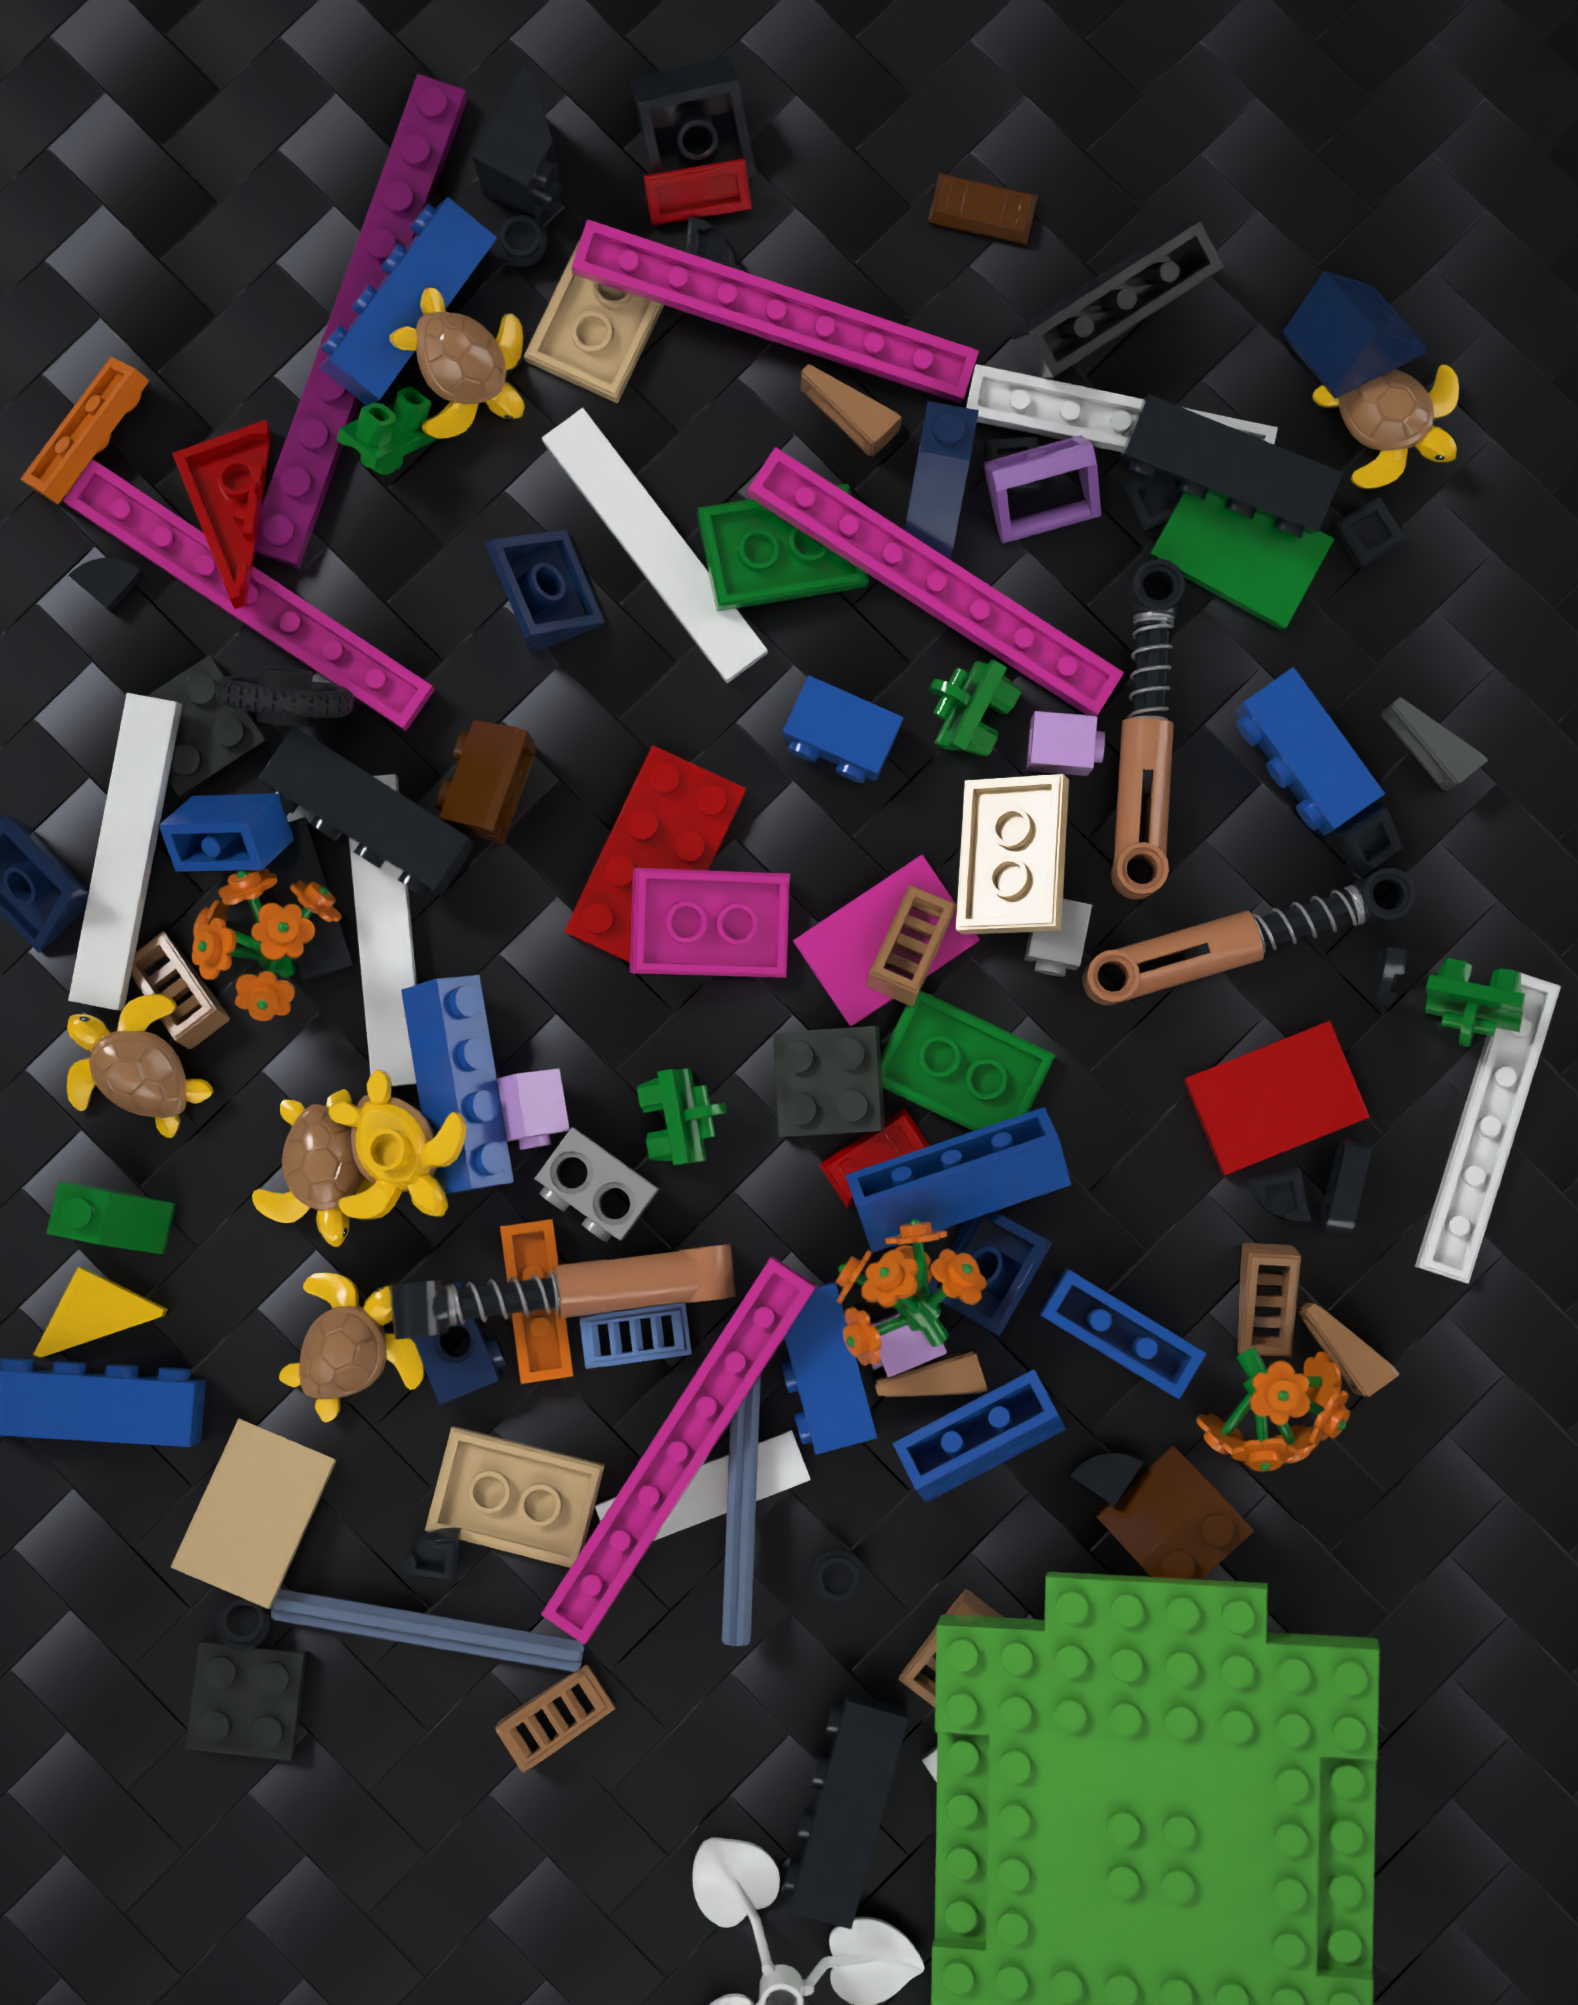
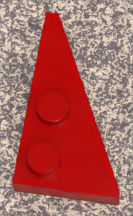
(227, 490)

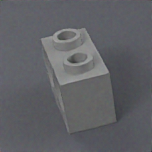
(603, 1174)

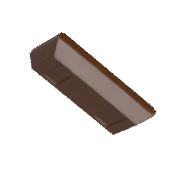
(982, 208)

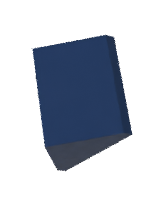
(1349, 334)
(545, 587)
(36, 886)
(1006, 1259)

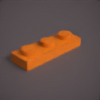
(85, 430)
(541, 1337)

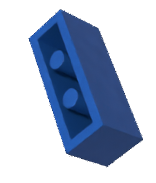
(1307, 752)
(1121, 1333)
(826, 1376)
(979, 1436)

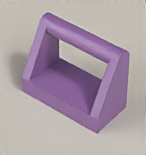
(1037, 465)

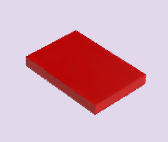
(1276, 1098)

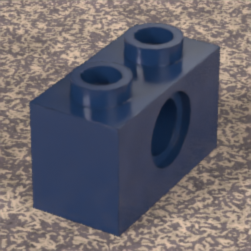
(460, 1374)

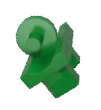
(389, 431)
(966, 700)
(1475, 1006)
(686, 1116)

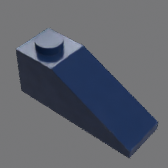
(941, 475)

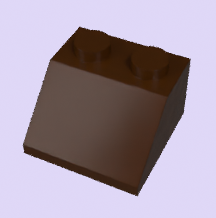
(487, 779)
(1175, 1520)

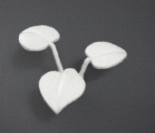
(866, 1963)

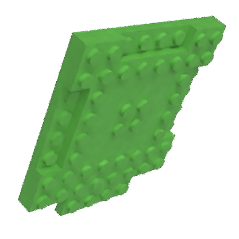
(1153, 1802)

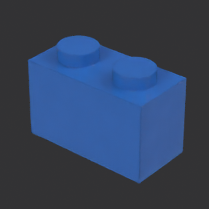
(841, 730)
(227, 832)

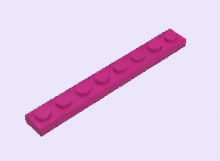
(774, 311)
(934, 583)
(270, 606)
(679, 1450)

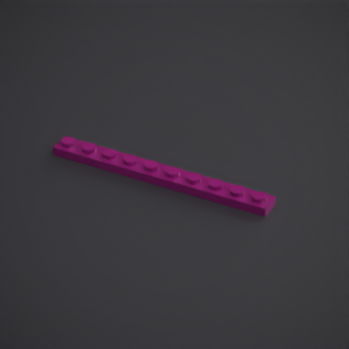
(325, 406)

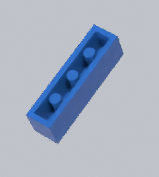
(438, 257)
(458, 1075)
(960, 1177)
(101, 1406)

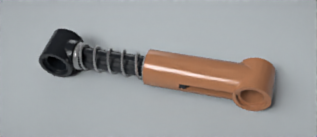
(1147, 735)
(1243, 939)
(571, 1290)

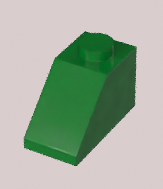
(110, 1218)

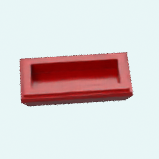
(698, 192)
(872, 1148)

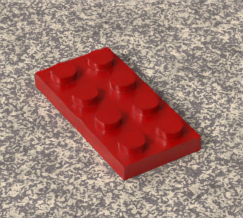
(668, 822)

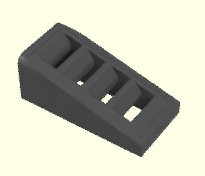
(1436, 748)

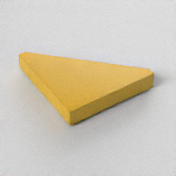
(93, 1310)

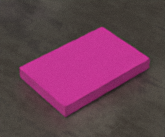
(709, 922)
(849, 940)

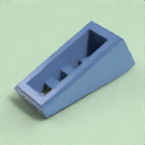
(591, 1341)

